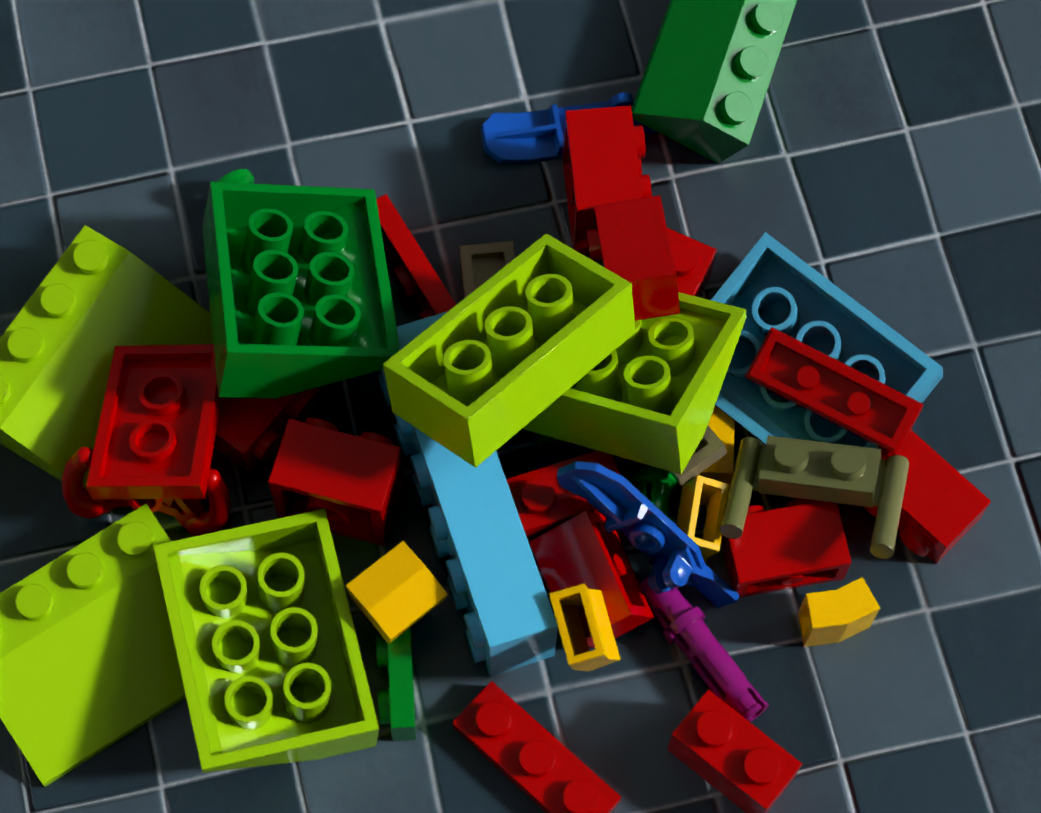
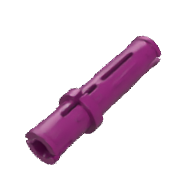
(709, 658)

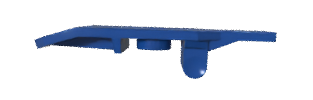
(537, 134)
(672, 552)

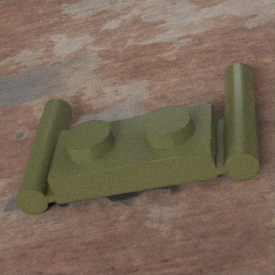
(822, 474)

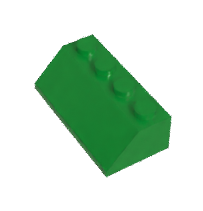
(712, 72)

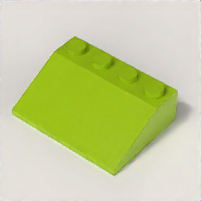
(65, 339)
(653, 390)
(266, 644)
(87, 648)

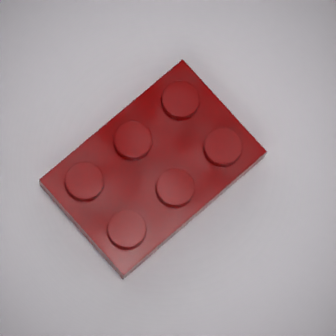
(156, 424)

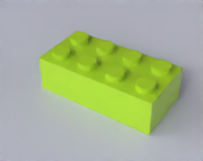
(510, 349)

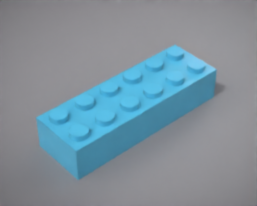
(486, 545)

